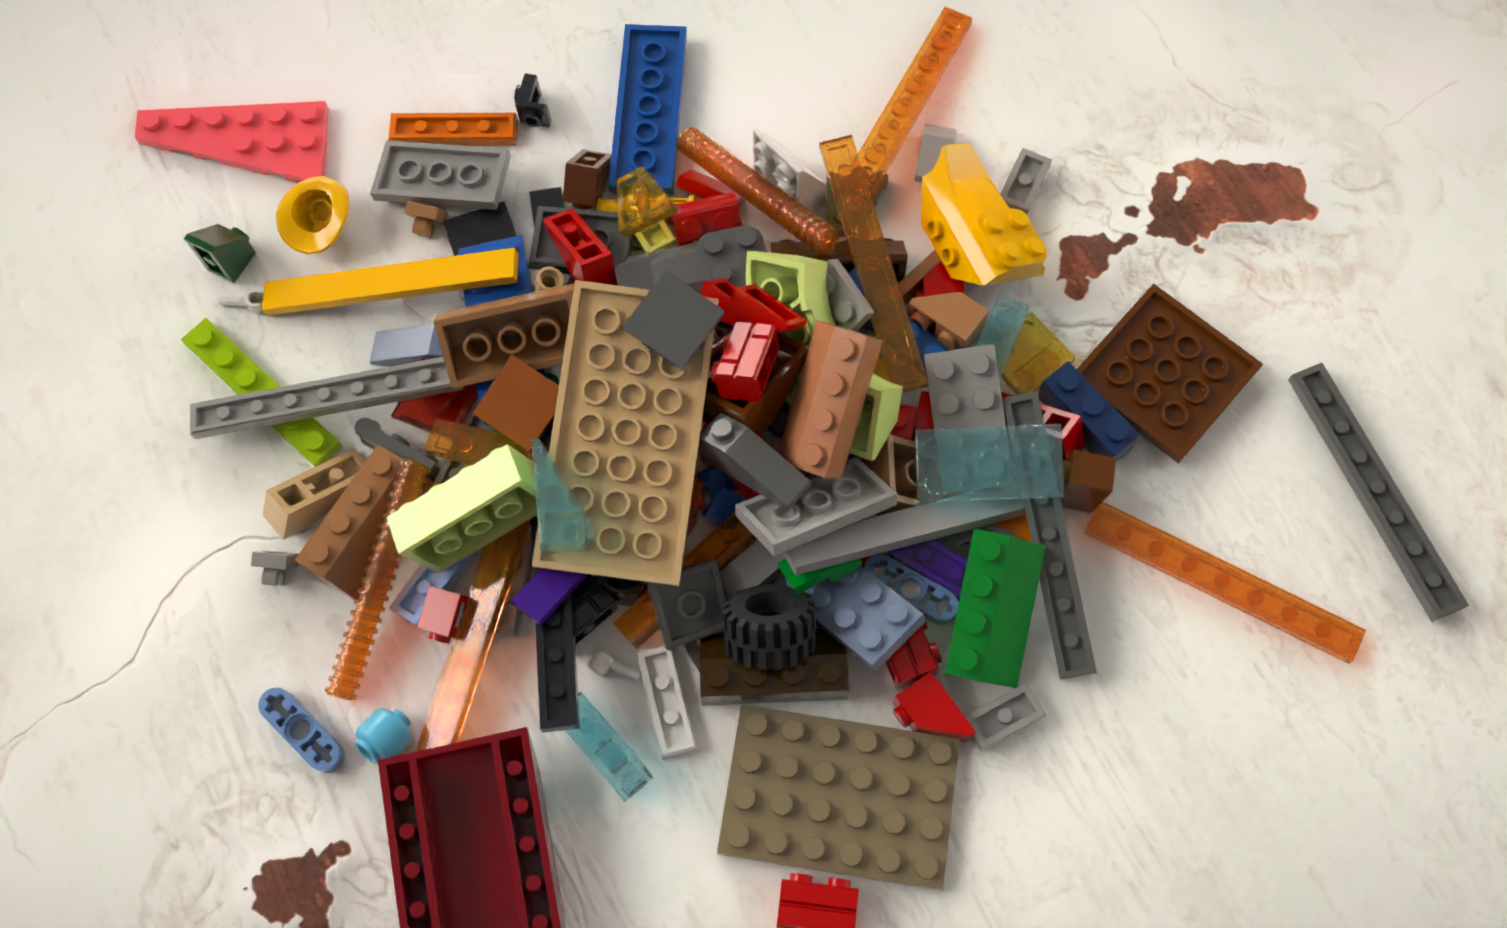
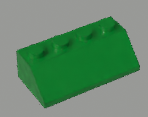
(995, 608)

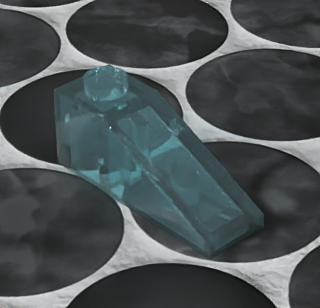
(1004, 327)
(559, 513)
(608, 751)

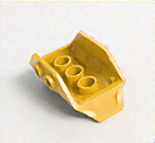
(972, 224)

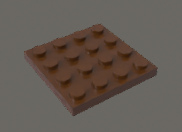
(1168, 372)

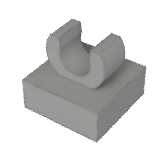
(274, 565)

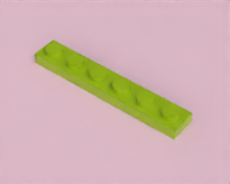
(245, 376)

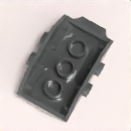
(711, 258)

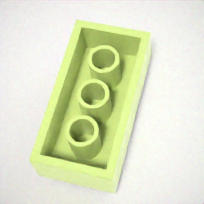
(466, 510)

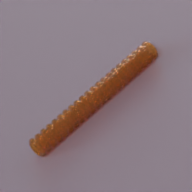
(758, 191)
(374, 588)

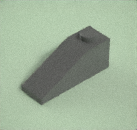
(751, 461)

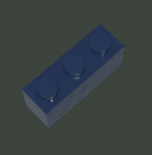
(1103, 426)

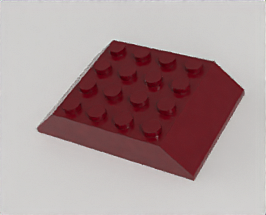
(471, 836)

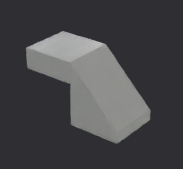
(933, 139)
(750, 569)

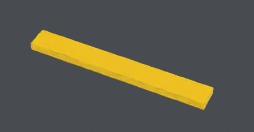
(391, 281)

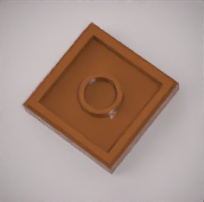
(519, 403)

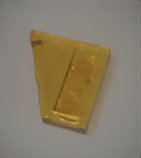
(641, 202)
(1034, 357)

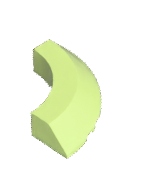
(803, 288)

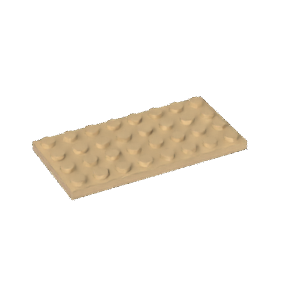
(626, 440)

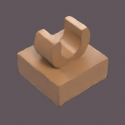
(425, 217)

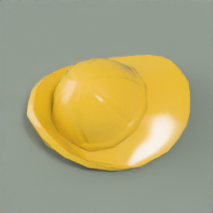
(312, 214)

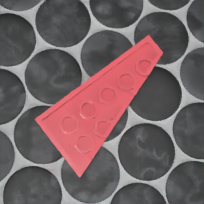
(254, 138)

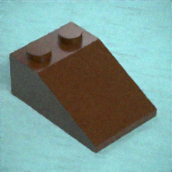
(761, 414)

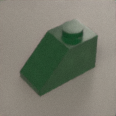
(221, 250)

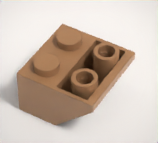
(950, 318)

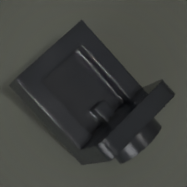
(527, 103)

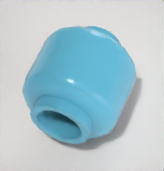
(383, 734)

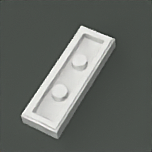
(666, 702)

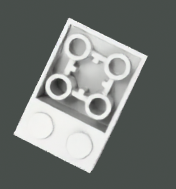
(786, 171)

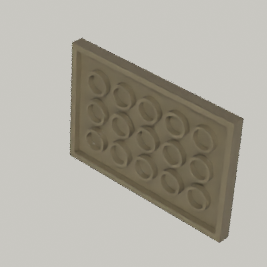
(840, 797)

